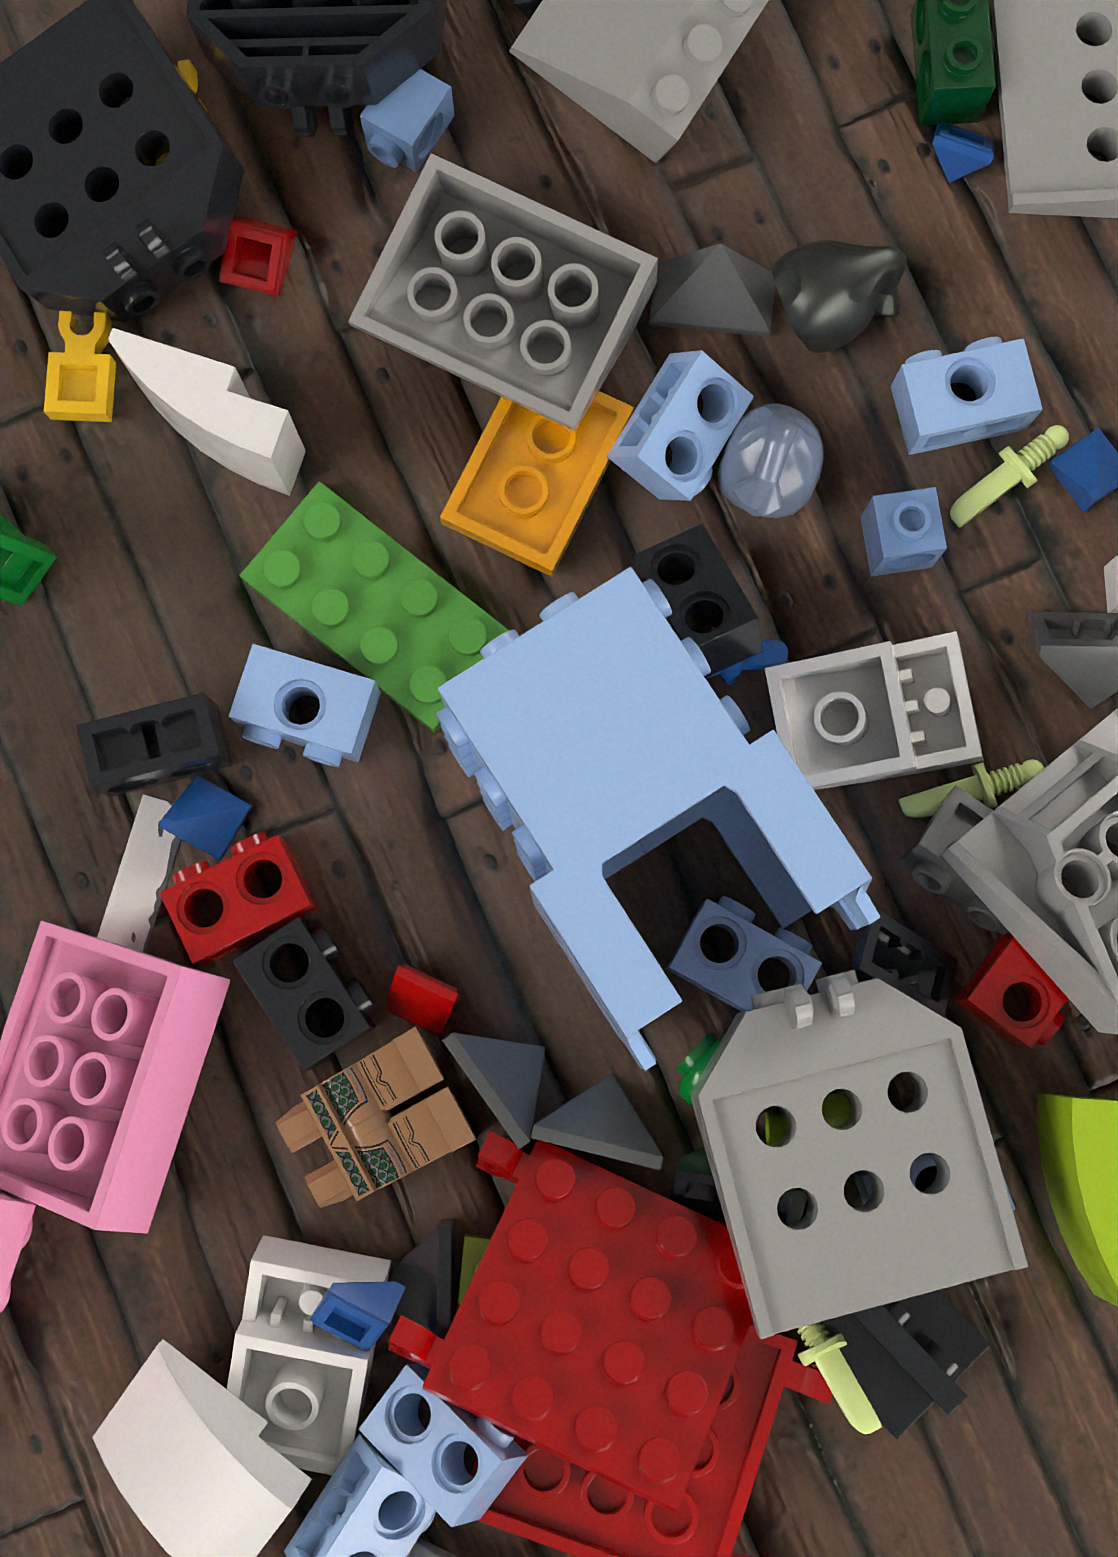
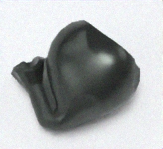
(837, 289)

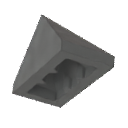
(713, 293)
(1079, 650)
(505, 1076)
(600, 1124)

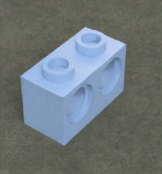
(671, 417)
(737, 978)
(434, 1456)
(363, 1511)

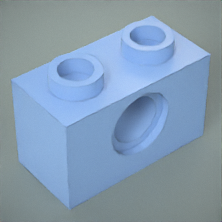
(938, 419)
(278, 679)

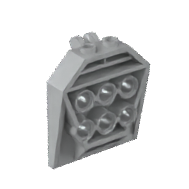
(1044, 108)
(1051, 832)
(903, 1237)

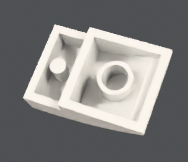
(215, 411)
(876, 711)
(292, 1370)
(195, 1462)

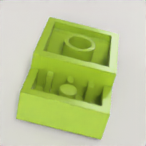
(1082, 1182)

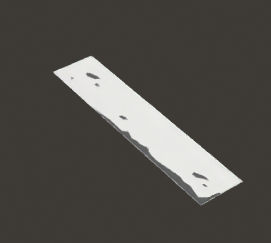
(140, 878)

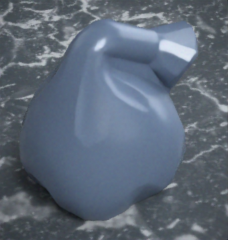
(771, 461)

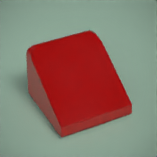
(257, 255)
(422, 999)

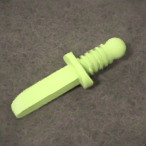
(1014, 470)
(980, 786)
(838, 1376)

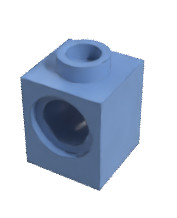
(408, 121)
(903, 531)

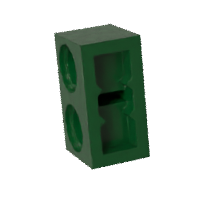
(952, 60)

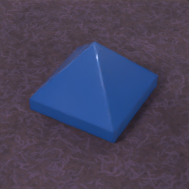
(961, 150)

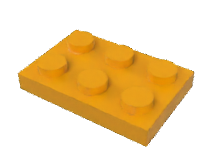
(533, 480)

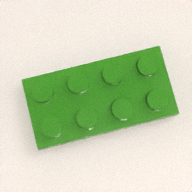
(371, 602)

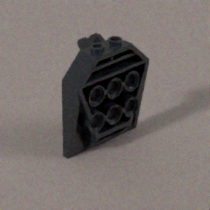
(318, 51)
(162, 219)

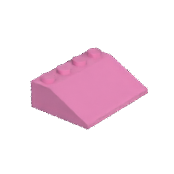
(100, 1075)

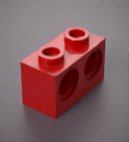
(244, 914)
(984, 991)

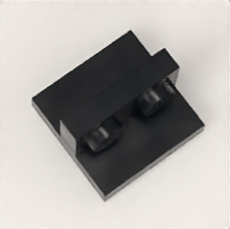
(909, 1356)

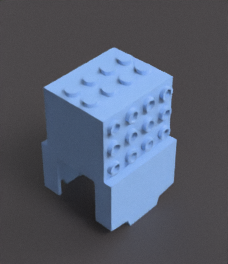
(608, 746)

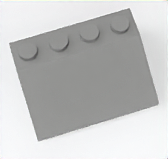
(636, 61)
(505, 292)

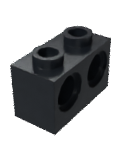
(706, 599)
(154, 745)
(292, 1003)

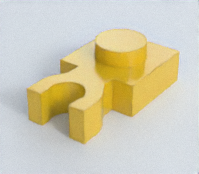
(82, 378)

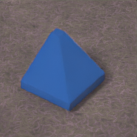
(1088, 470)
(206, 817)
(358, 1310)

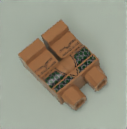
(360, 1130)

